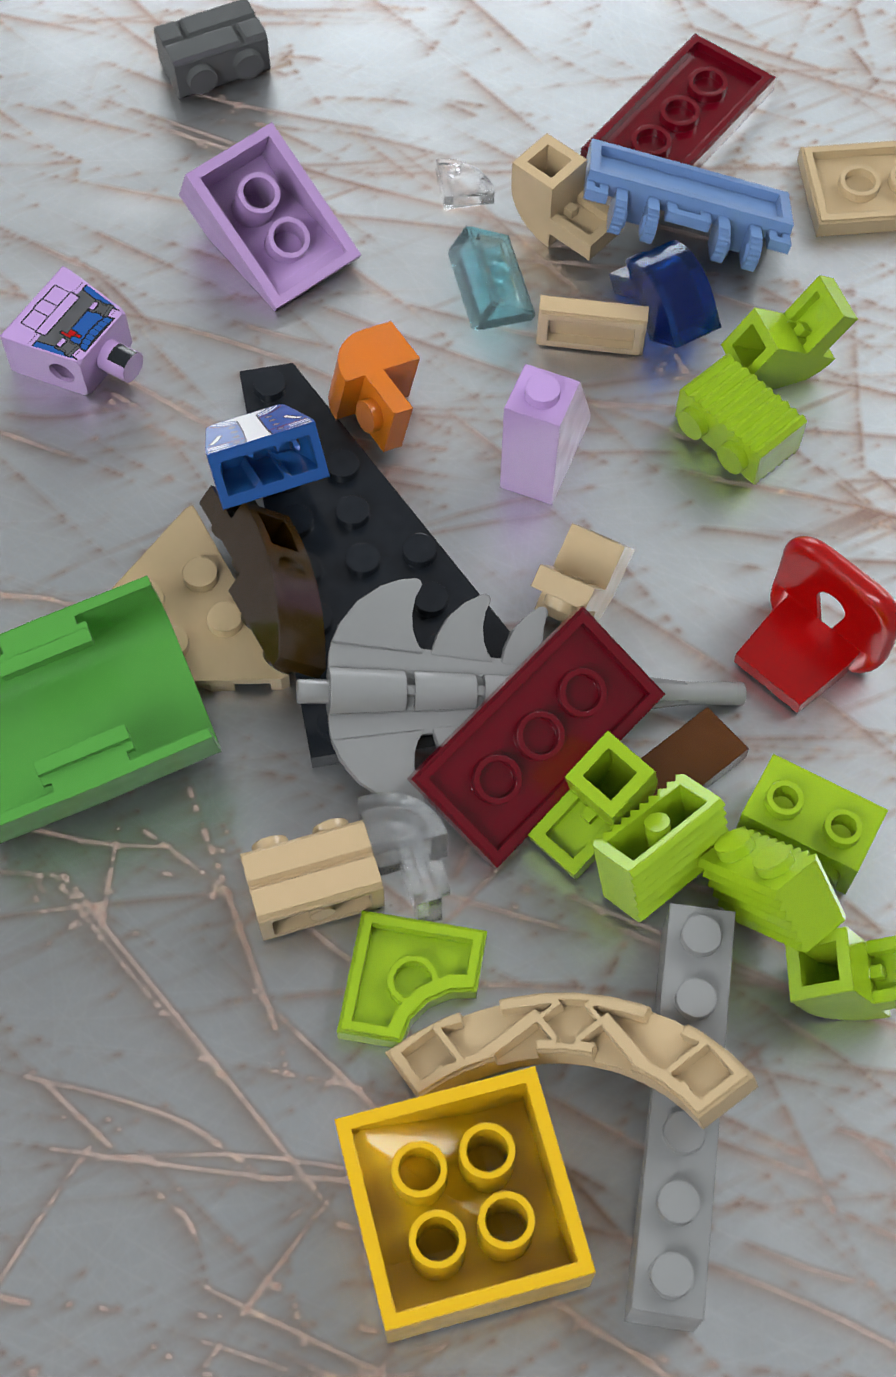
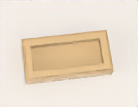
(592, 325)

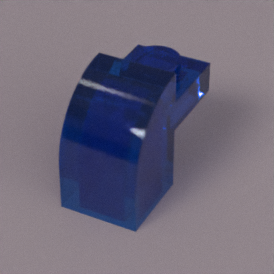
(675, 291)

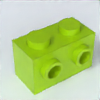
(814, 816)

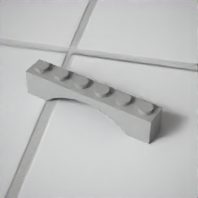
(680, 1157)

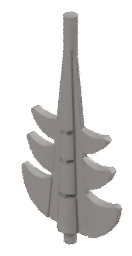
(391, 692)

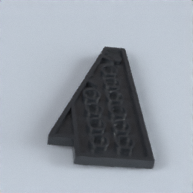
(358, 537)

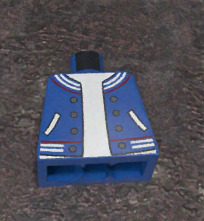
(261, 455)

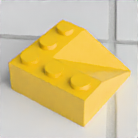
(463, 1204)

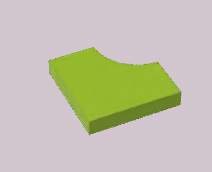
(403, 971)

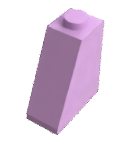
(541, 432)

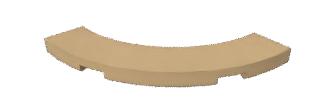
(577, 1031)

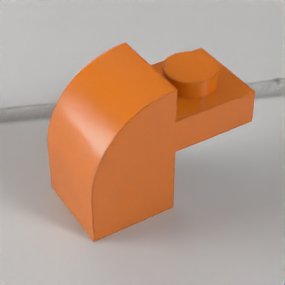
(373, 381)

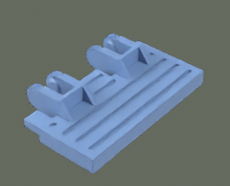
(690, 197)

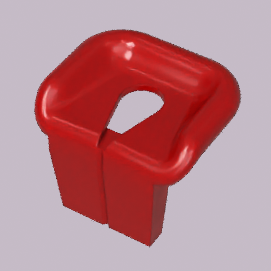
(794, 648)

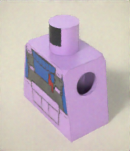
(71, 337)

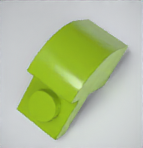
(792, 343)
(601, 791)
(844, 977)

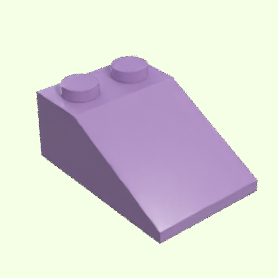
(268, 217)

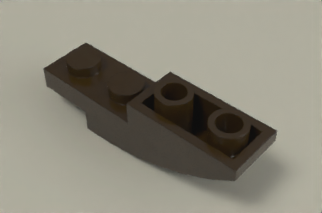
(273, 584)

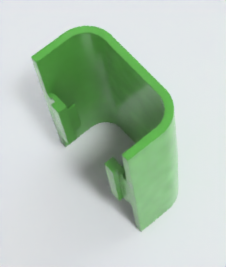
(94, 707)

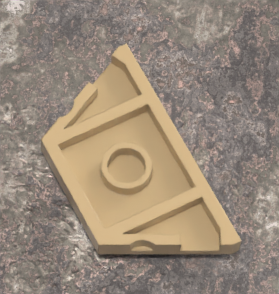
(205, 618)

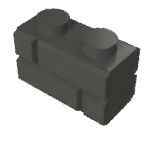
(212, 48)

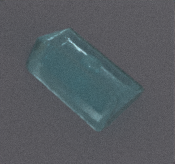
(489, 279)

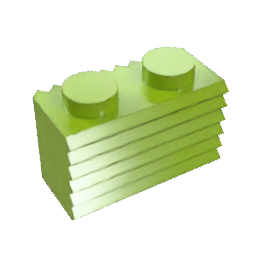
(739, 419)
(659, 846)
(772, 888)

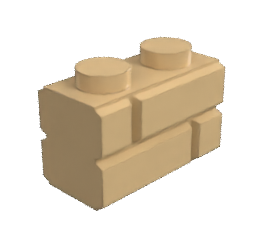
(312, 877)

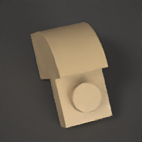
(550, 200)
(582, 575)

